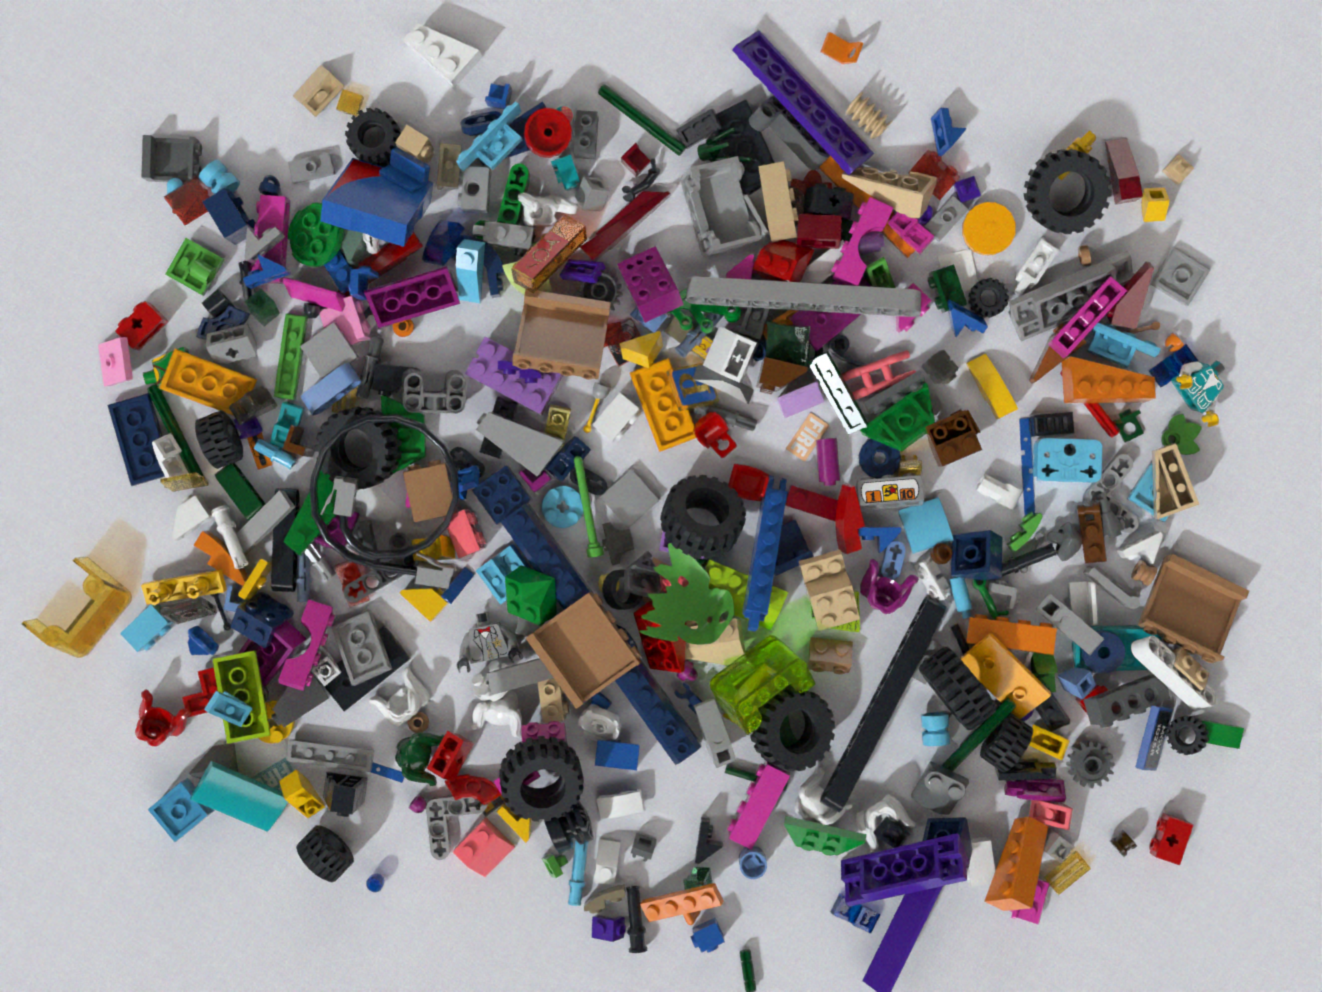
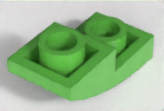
(1028, 526)

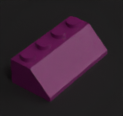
(413, 297)

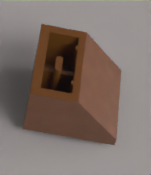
(952, 438)

